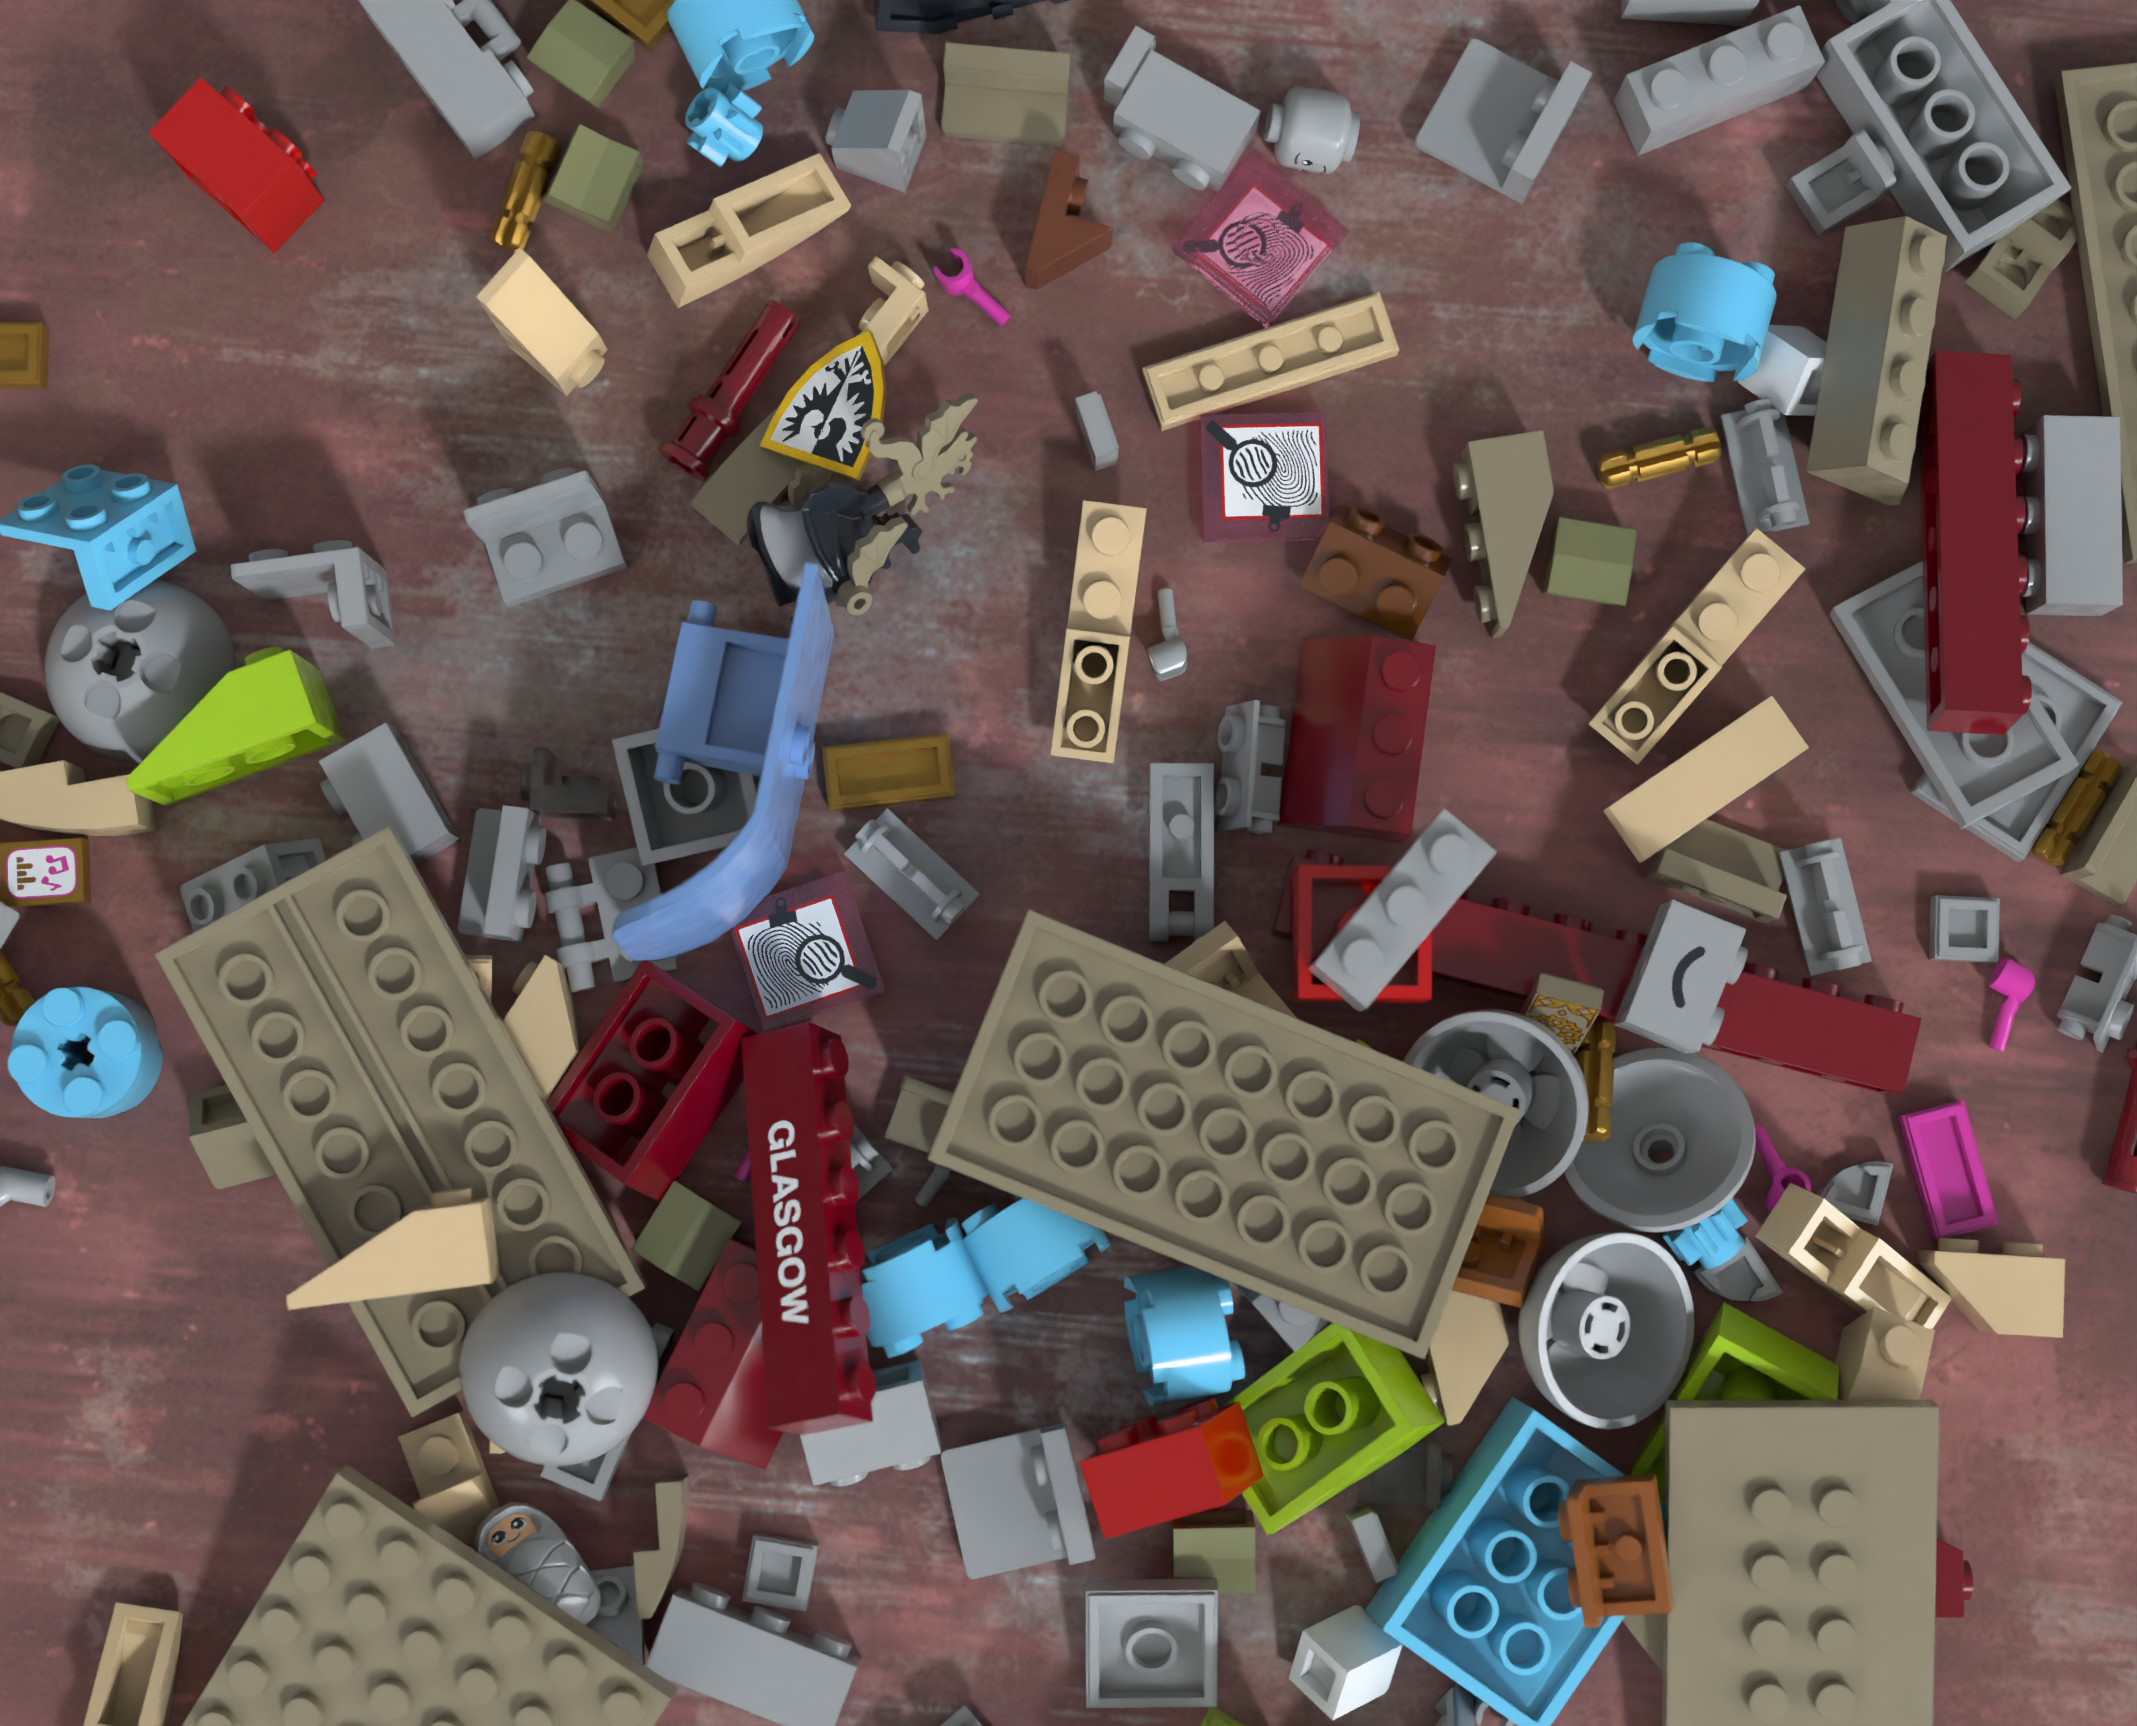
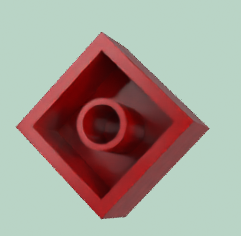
(239, 162)
(1321, 905)
(1171, 1466)

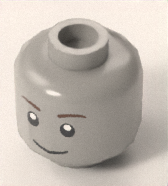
(1312, 130)

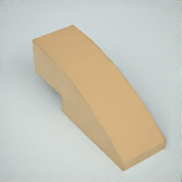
(746, 229)
(1706, 779)
(60, 801)
(1848, 1259)
(136, 1668)

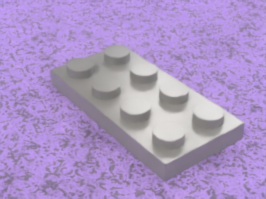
(1968, 769)

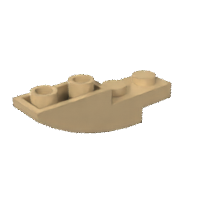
(1098, 631)
(1696, 646)

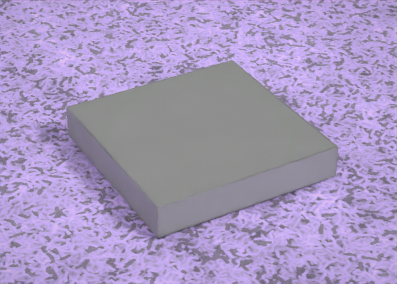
(1151, 1643)

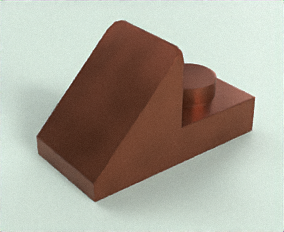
(1061, 240)

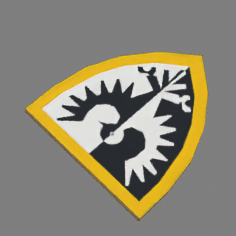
(828, 407)

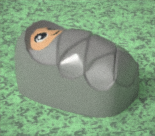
(540, 1556)

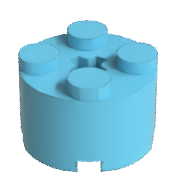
(739, 38)
(1706, 314)
(50, 1062)
(1027, 1248)
(919, 1285)
(1182, 1334)

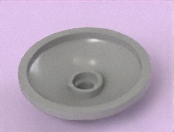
(1676, 1106)

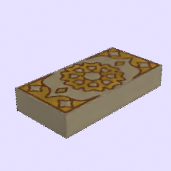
(1564, 1007)

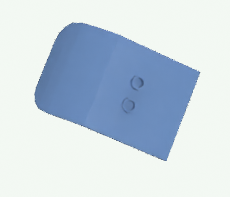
(749, 710)

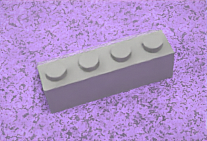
(1947, 120)

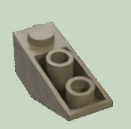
(1507, 502)

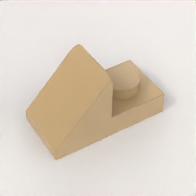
(450, 1476)

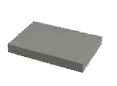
(2080, 715)

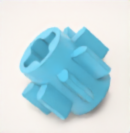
(724, 124)
(1710, 1240)

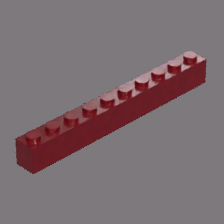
(1763, 1018)

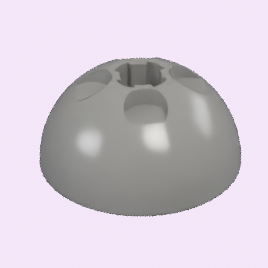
(152, 689)
(1541, 1074)
(1607, 1328)
(544, 1340)

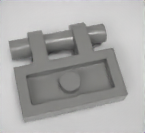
(616, 887)

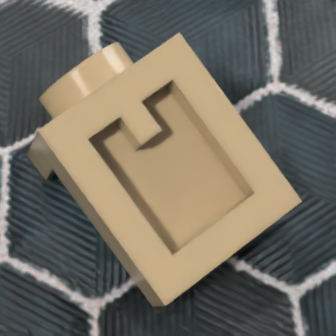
(899, 315)

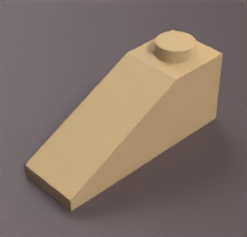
(542, 324)
(424, 1252)
(1883, 1357)

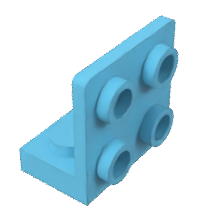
(117, 524)

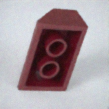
(1357, 736)
(651, 1081)
(717, 1371)

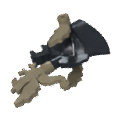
(838, 521)

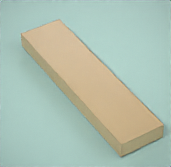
(1270, 361)

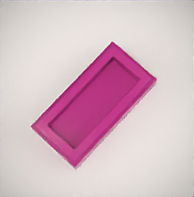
(1947, 1170)

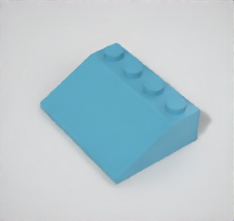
(1489, 1574)

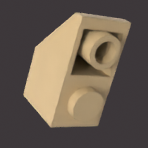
(544, 1023)
(2003, 1291)
(1463, 1353)

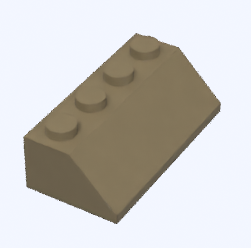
(1877, 357)

